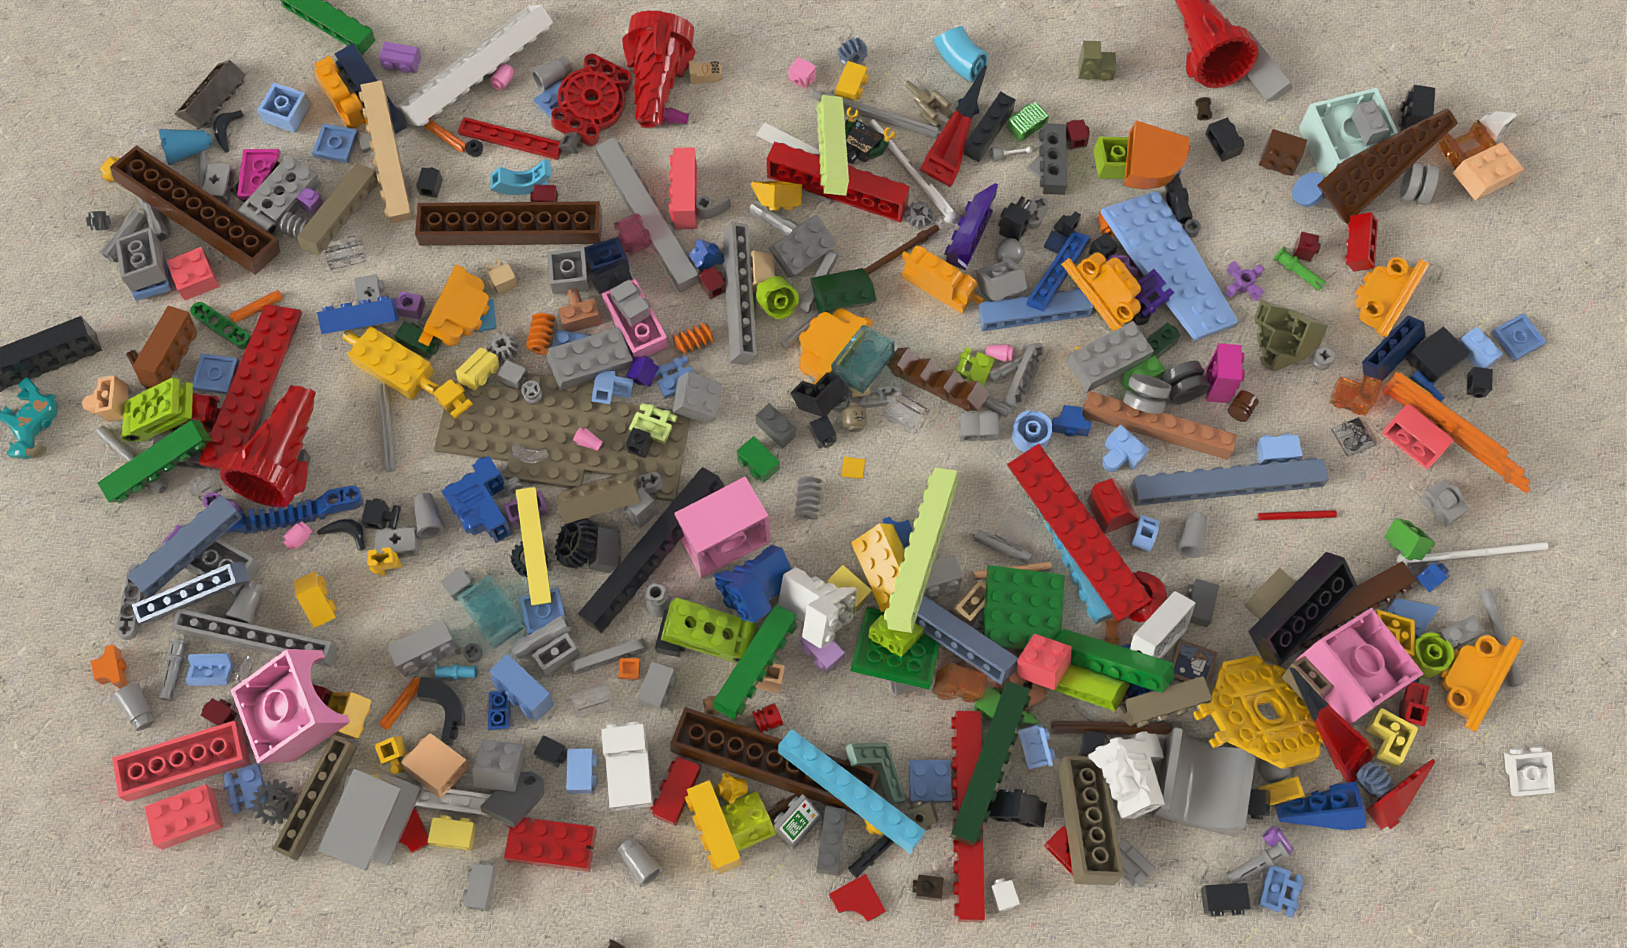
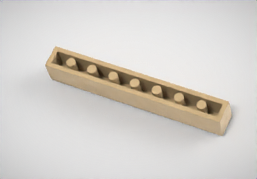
(386, 152)

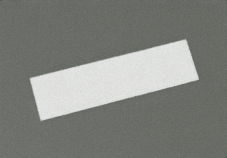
(773, 134)

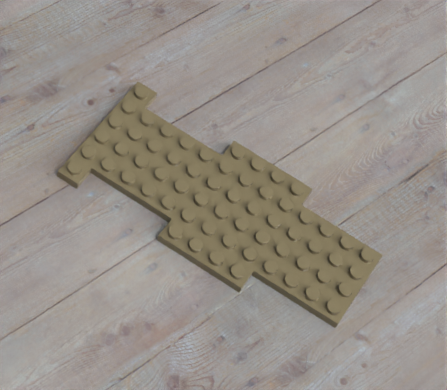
(504, 419)

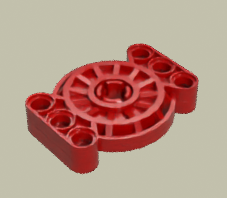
(584, 84)

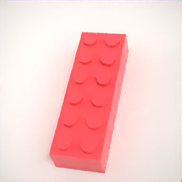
(180, 761)

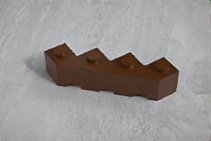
(939, 382)

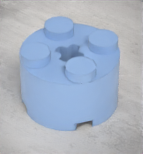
(1028, 423)

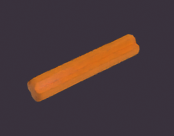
(445, 135)
(256, 306)
(400, 704)

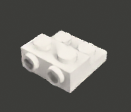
(1530, 771)

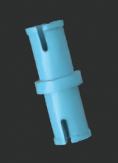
(456, 672)

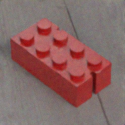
(551, 844)

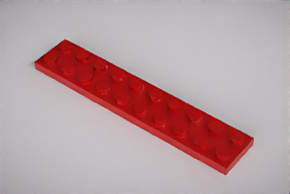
(251, 384)
(1079, 533)

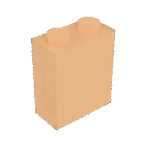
(434, 765)

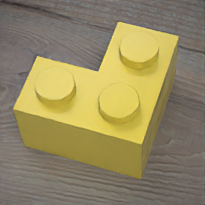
(1396, 735)

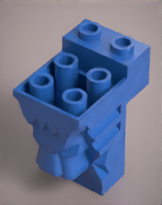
(473, 501)
(754, 583)

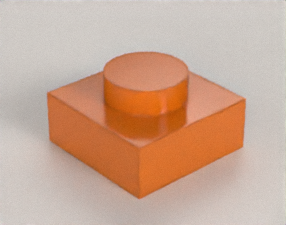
(629, 668)

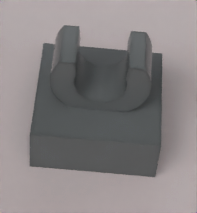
(570, 142)

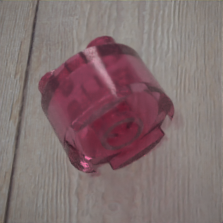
(632, 234)

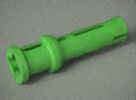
(1292, 263)

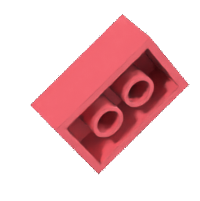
(1417, 436)
(183, 817)

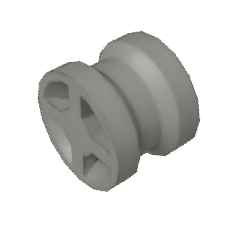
(1320, 362)
(531, 387)

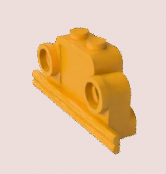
(344, 102)
(940, 279)
(1107, 287)
(1387, 293)
(457, 309)
(826, 339)
(1477, 676)

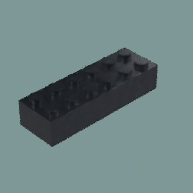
(47, 351)
(1303, 608)

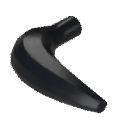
(220, 126)
(346, 526)

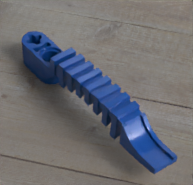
(308, 512)

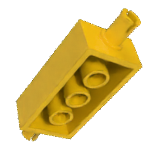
(390, 362)

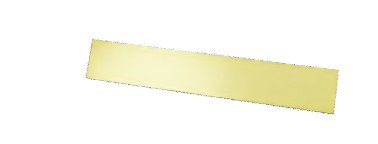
(533, 546)

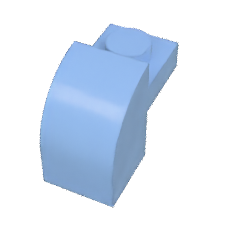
(608, 384)
(1145, 533)

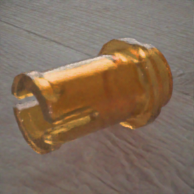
(1111, 632)

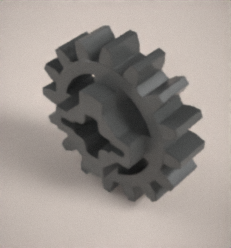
(275, 810)

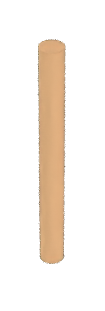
(1033, 567)

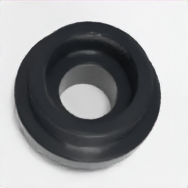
(474, 152)

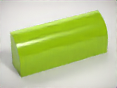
(1092, 687)

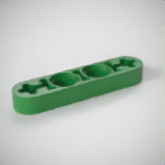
(220, 325)

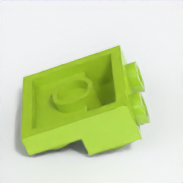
(895, 641)

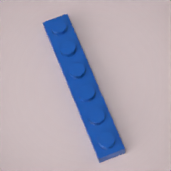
(1056, 272)

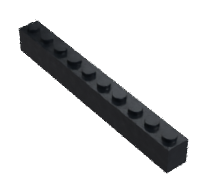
(645, 555)

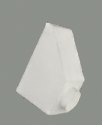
(1498, 123)

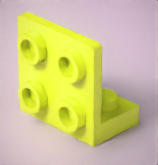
(748, 821)

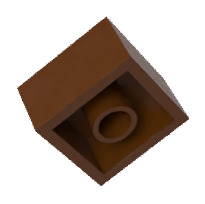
(1282, 152)

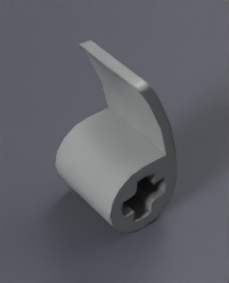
(707, 210)

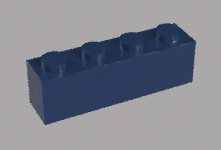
(1394, 348)

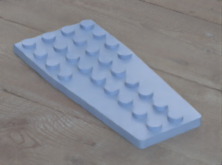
(1161, 243)

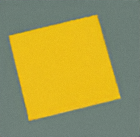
(853, 467)

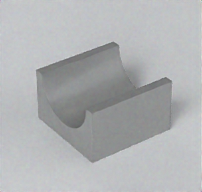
(1204, 784)
(370, 818)

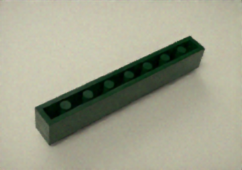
(989, 764)

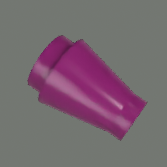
(674, 116)

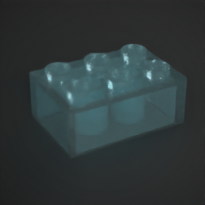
(863, 358)
(491, 611)

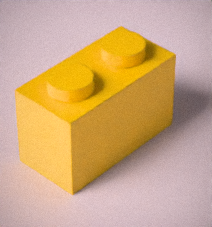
(852, 81)

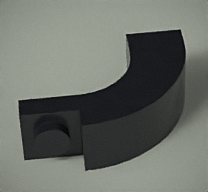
(438, 692)

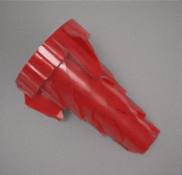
(1218, 48)
(657, 49)
(268, 463)

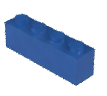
(357, 316)

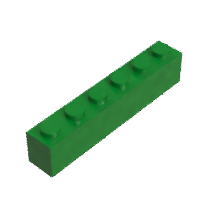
(332, 22)
(154, 461)
(1118, 661)
(754, 662)

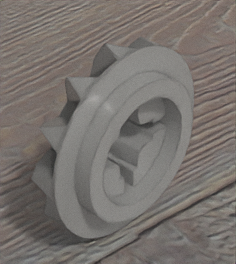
(920, 221)

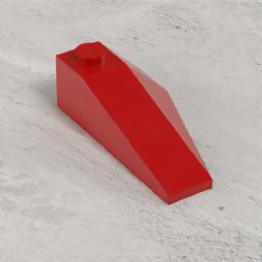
(1395, 803)

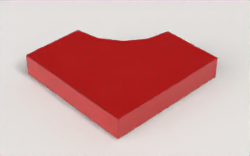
(415, 834)
(858, 897)

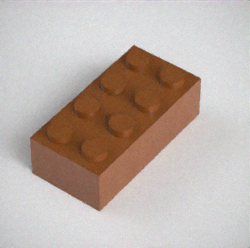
(165, 347)

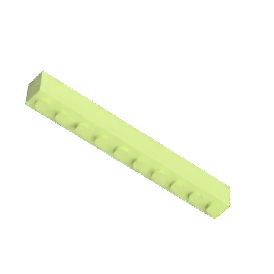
(922, 550)

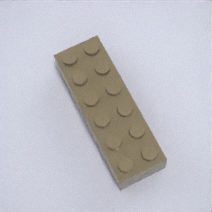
(1089, 822)

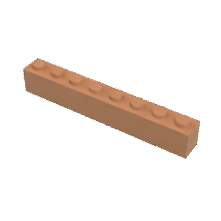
(1160, 426)

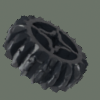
(576, 543)

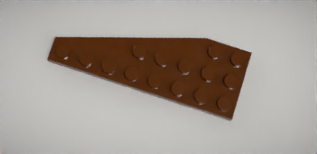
(1373, 170)

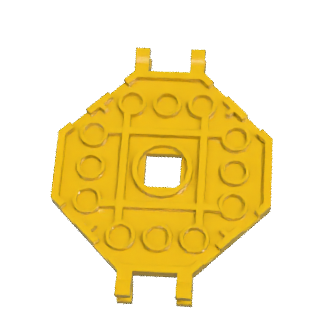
(1235, 697)

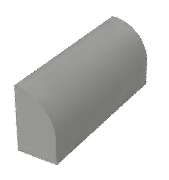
(1268, 76)

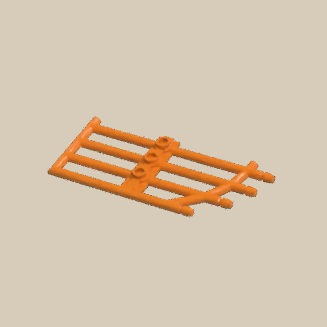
(1459, 429)

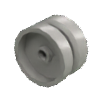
(1419, 183)
(1147, 393)

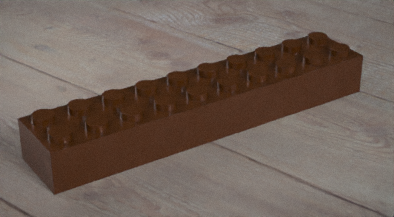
(195, 209)
(508, 223)
(753, 756)

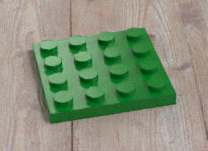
(1022, 605)
(875, 660)

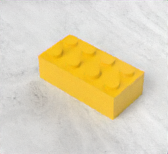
(880, 557)
(715, 830)

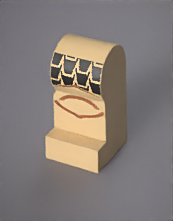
(705, 72)

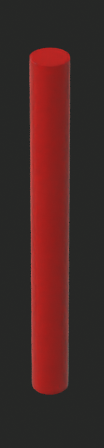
(1297, 515)

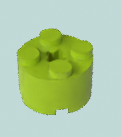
(777, 297)
(1432, 654)

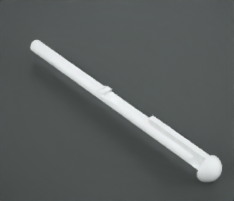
(930, 190)
(1477, 552)

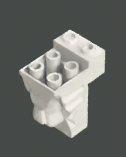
(817, 604)
(627, 766)
(1131, 773)

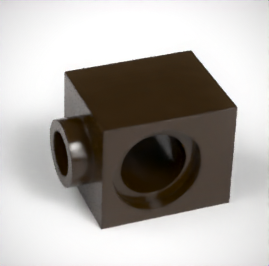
(936, 882)

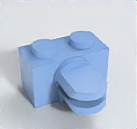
(1123, 449)

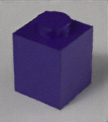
(642, 371)

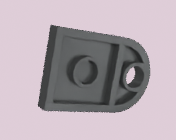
(513, 806)

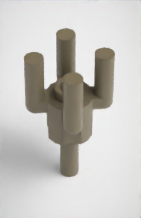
(929, 103)

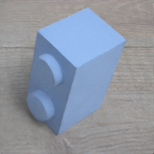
(1482, 350)
(1278, 448)
(581, 771)

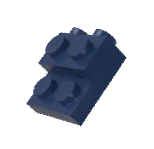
(605, 253)

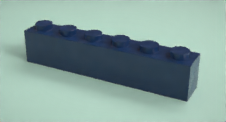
(359, 73)

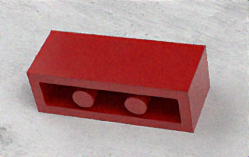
(1362, 242)
(674, 790)

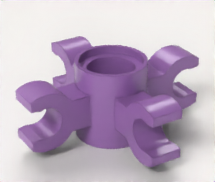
(1241, 286)

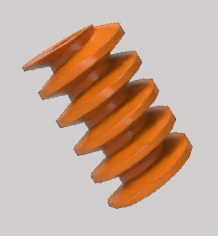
(539, 333)
(693, 338)

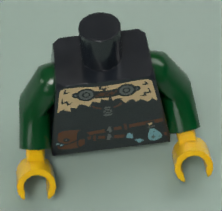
(864, 141)

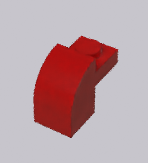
(1413, 706)

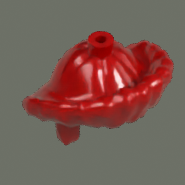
(1155, 590)

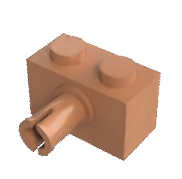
(579, 314)

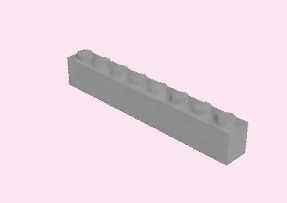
(739, 293)
(248, 635)

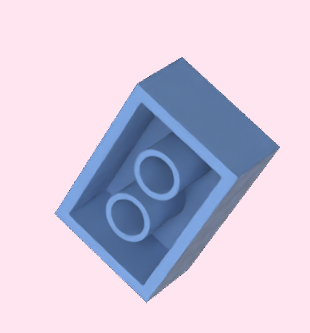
(521, 688)

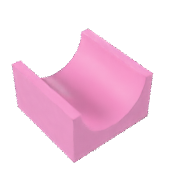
(723, 526)
(1362, 665)
(283, 709)

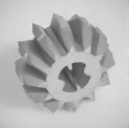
(503, 346)

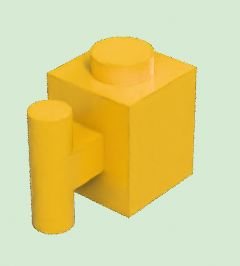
(451, 396)
(391, 751)

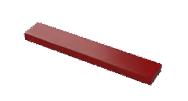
(510, 138)

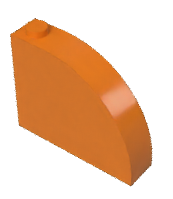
(1153, 156)

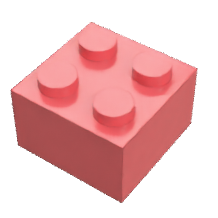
(192, 273)
(1044, 661)

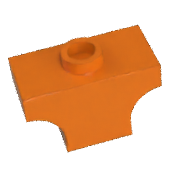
(110, 667)

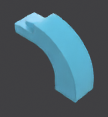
(520, 182)

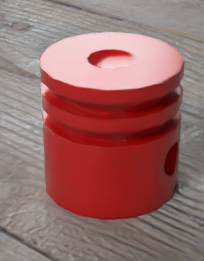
(767, 718)

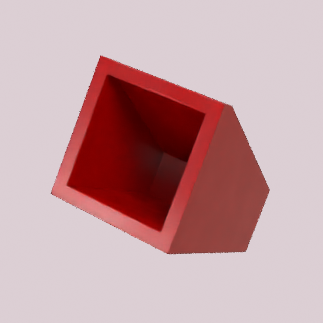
(1111, 506)

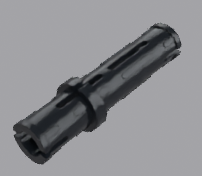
(867, 858)

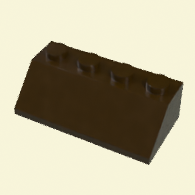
(211, 93)

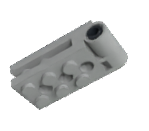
(279, 194)

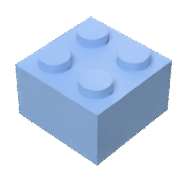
(284, 107)

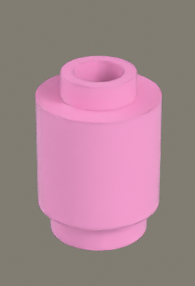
(502, 76)
(297, 536)

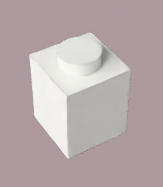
(1004, 895)

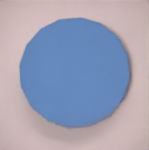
(1306, 190)

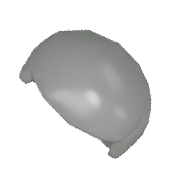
(1010, 249)
(1271, 772)

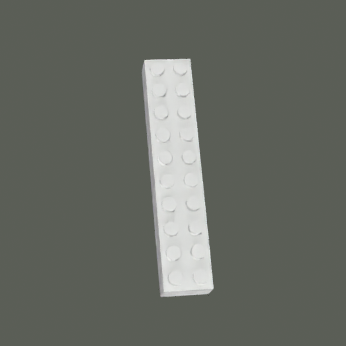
(474, 65)

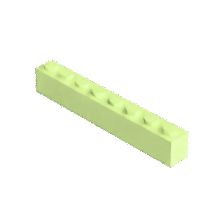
(832, 145)

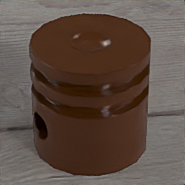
(1243, 406)

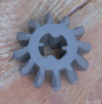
(853, 51)
(1374, 779)

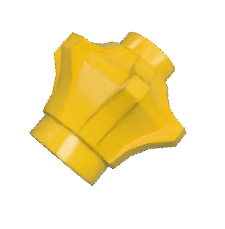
(731, 788)

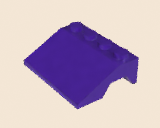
(971, 228)

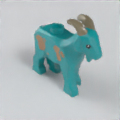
(29, 420)

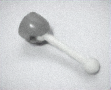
(997, 153)

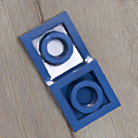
(498, 711)

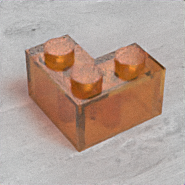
(1354, 395)
(959, 681)

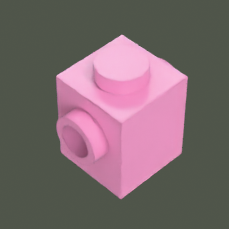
(802, 73)

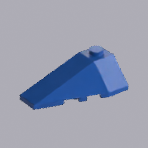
(1334, 808)

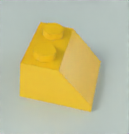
(778, 194)
(356, 709)

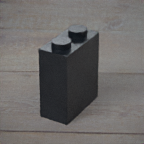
(1437, 355)

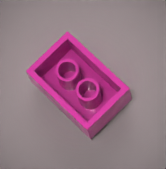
(1225, 372)

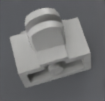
(1445, 502)

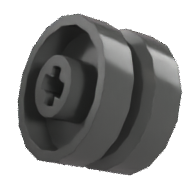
(1186, 382)

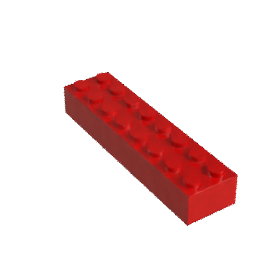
(864, 189)

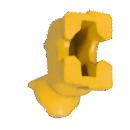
(381, 561)

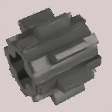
(98, 220)

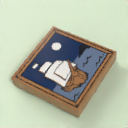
(1193, 661)

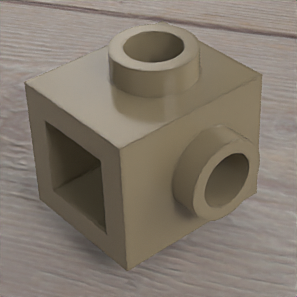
(925, 809)

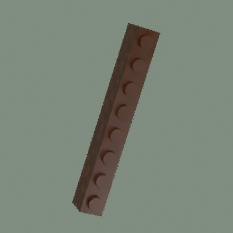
(1366, 596)

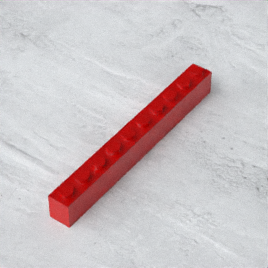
(970, 859)

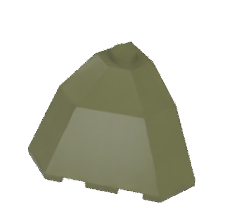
(1286, 335)

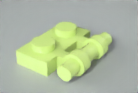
(658, 428)

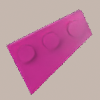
(255, 169)

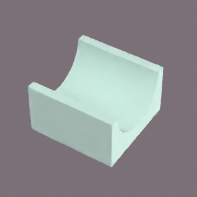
(1332, 131)

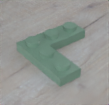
(878, 754)

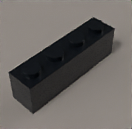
(989, 127)

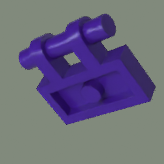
(1150, 285)

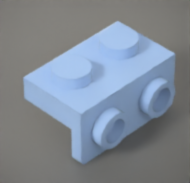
(209, 669)
(1035, 746)

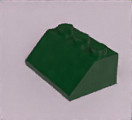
(843, 290)

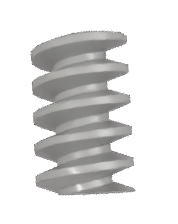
(291, 224)
(807, 497)

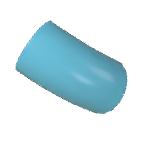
(961, 53)

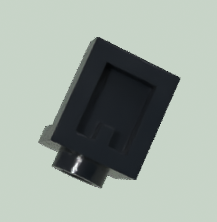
(1067, 224)

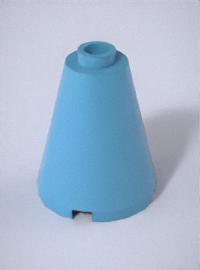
(183, 143)

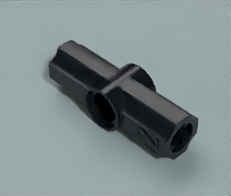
(1178, 199)

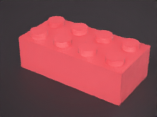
(683, 188)

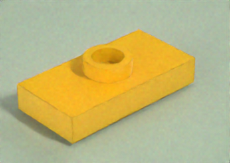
(1284, 790)

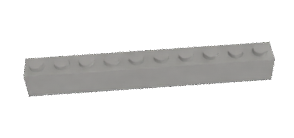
(639, 201)

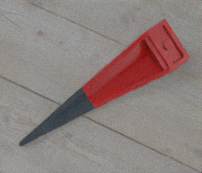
(946, 153)
(1344, 744)

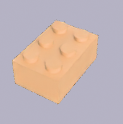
(1488, 171)

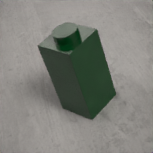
(408, 336)
(1163, 339)

